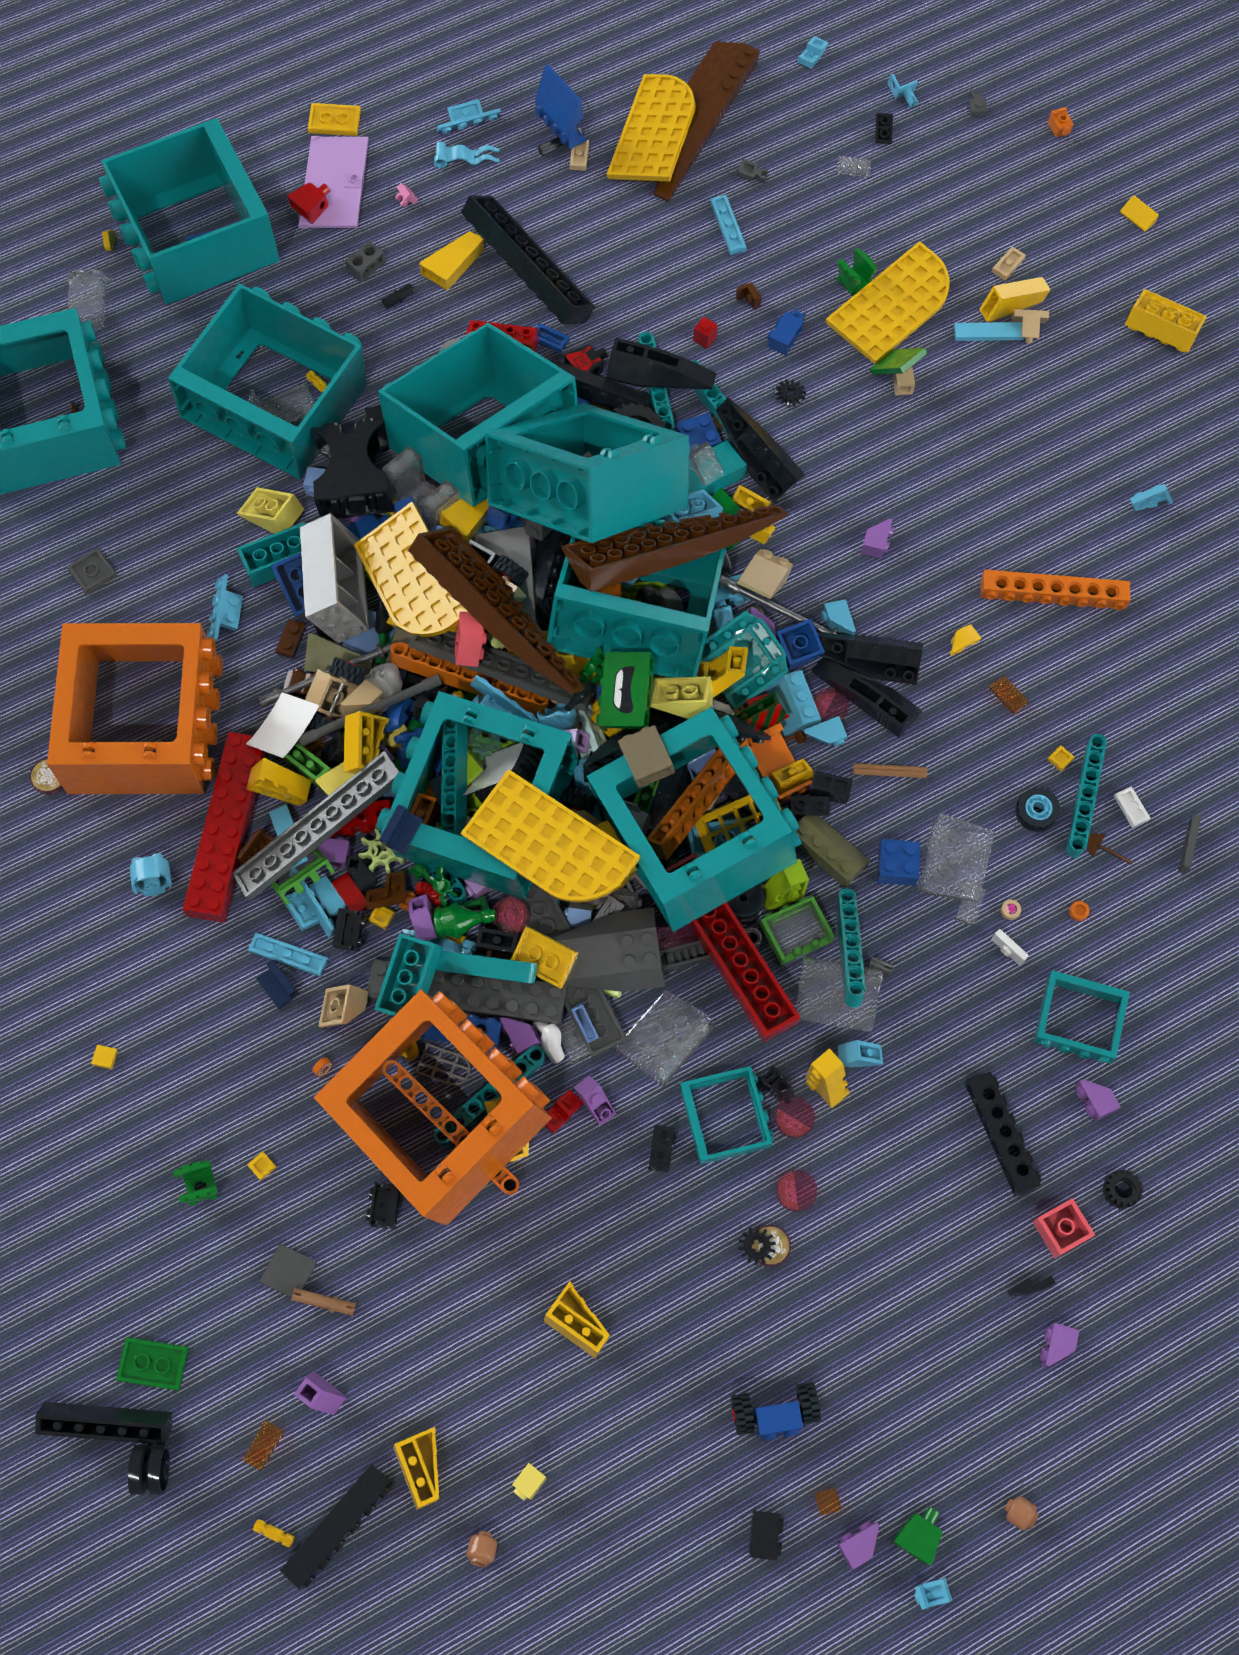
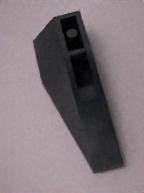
(655, 368)
(762, 454)
(548, 568)
(875, 656)
(872, 697)
(744, 728)
(611, 750)
(666, 794)

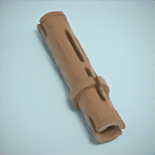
(323, 1301)

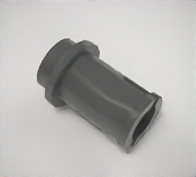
(879, 964)

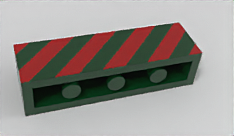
(764, 712)

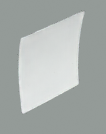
(283, 725)
(496, 767)

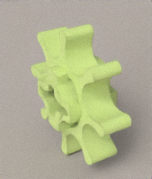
(383, 858)

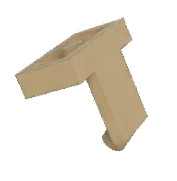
(1030, 322)

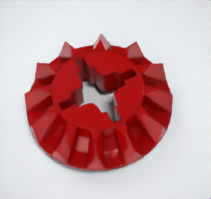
(423, 888)

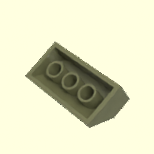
(830, 850)

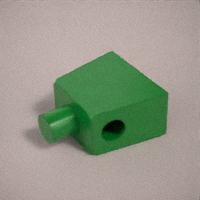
(920, 1536)

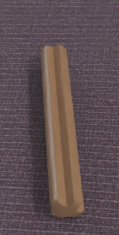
(889, 770)

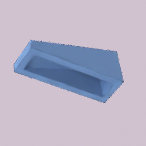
(584, 1022)

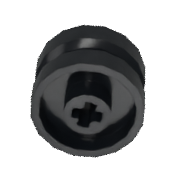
(751, 907)
(148, 1469)

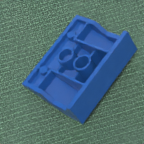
(559, 108)

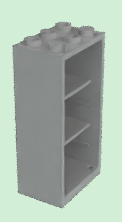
(522, 550)
(333, 579)

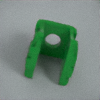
(861, 274)
(193, 1175)

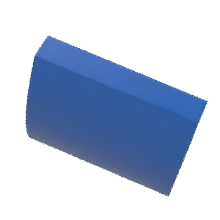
(396, 715)

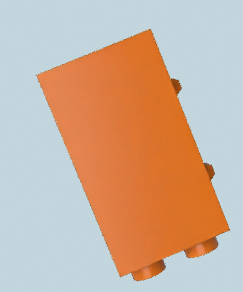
(126, 766)
(481, 1153)

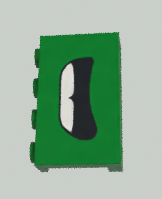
(626, 690)

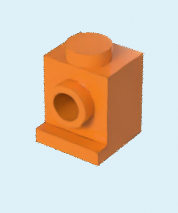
(1060, 122)

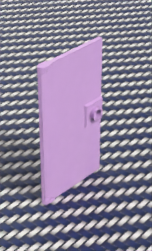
(341, 166)

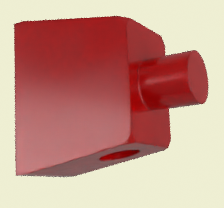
(309, 201)

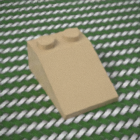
(766, 573)

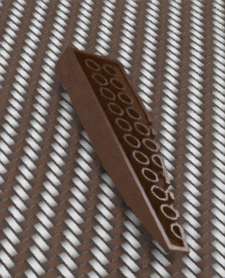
(714, 90)
(662, 546)
(486, 598)

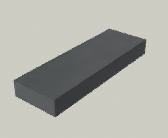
(1189, 844)

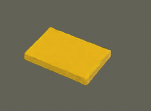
(334, 119)
(551, 956)

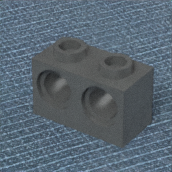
(365, 261)

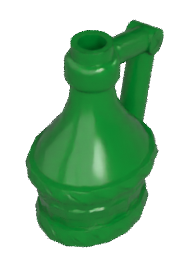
(459, 919)

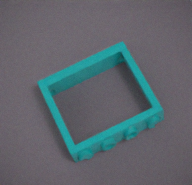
(1090, 988)
(756, 1098)

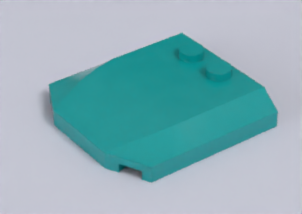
(764, 660)

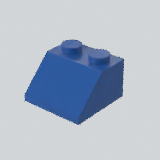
(800, 644)

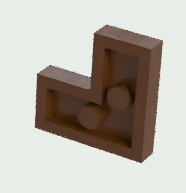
(391, 894)

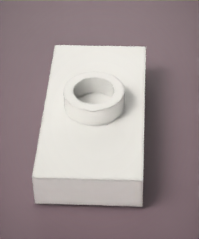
(1132, 807)
(1009, 947)

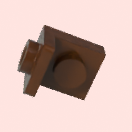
(750, 293)

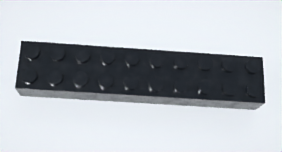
(527, 259)

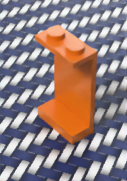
(773, 756)

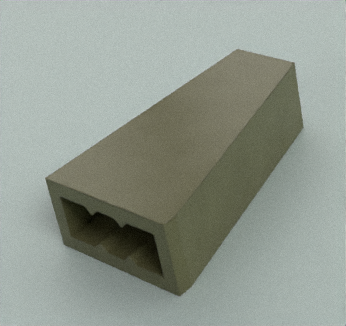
(321, 653)

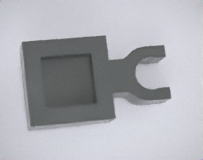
(977, 105)
(749, 171)

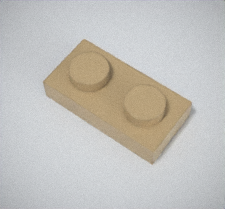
(579, 157)
(1008, 263)

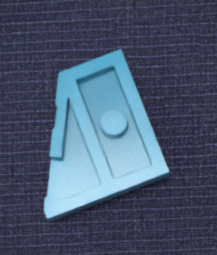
(1151, 497)

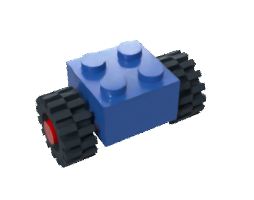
(779, 1418)

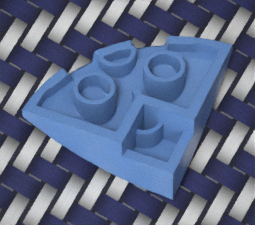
(367, 640)

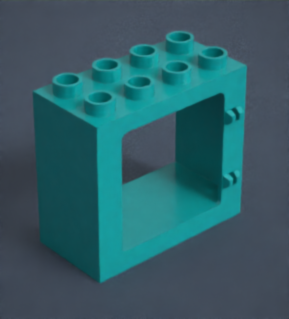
(176, 171)
(213, 361)
(454, 380)
(55, 447)
(630, 480)
(615, 624)
(456, 853)
(727, 868)

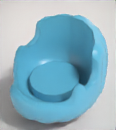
(558, 717)

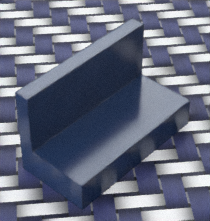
(400, 830)
(277, 985)

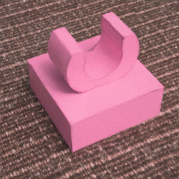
(406, 194)

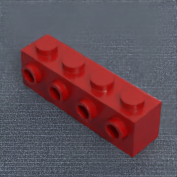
(526, 335)
(365, 821)

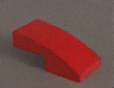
(349, 892)
(563, 1110)

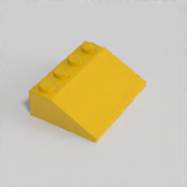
(1165, 320)

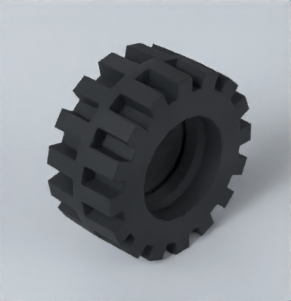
(1114, 1198)

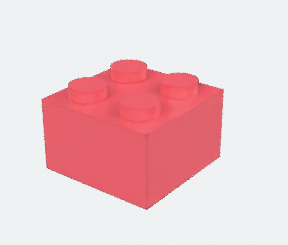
(469, 640)
(1063, 1228)

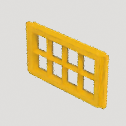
(702, 828)

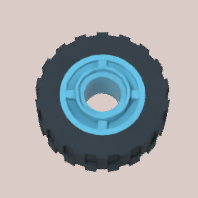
(1037, 798)

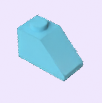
(838, 615)
(828, 732)
(860, 1054)

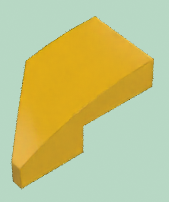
(963, 638)

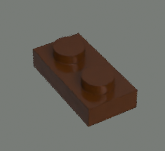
(290, 638)

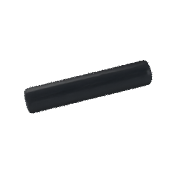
(551, 145)

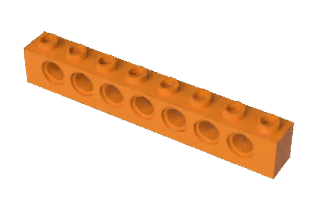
(1062, 584)
(692, 804)

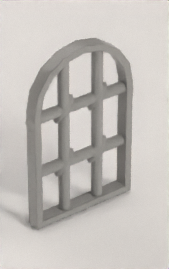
(439, 1059)

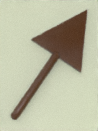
(1094, 843)

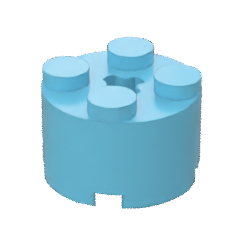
(150, 875)

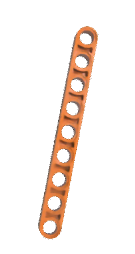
(461, 677)
(443, 1119)

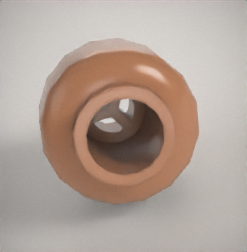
(1021, 1513)
(481, 1549)

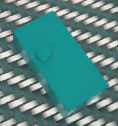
(732, 465)
(264, 552)
(408, 972)

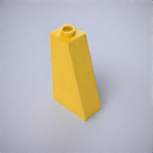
(452, 260)
(1016, 295)
(465, 518)

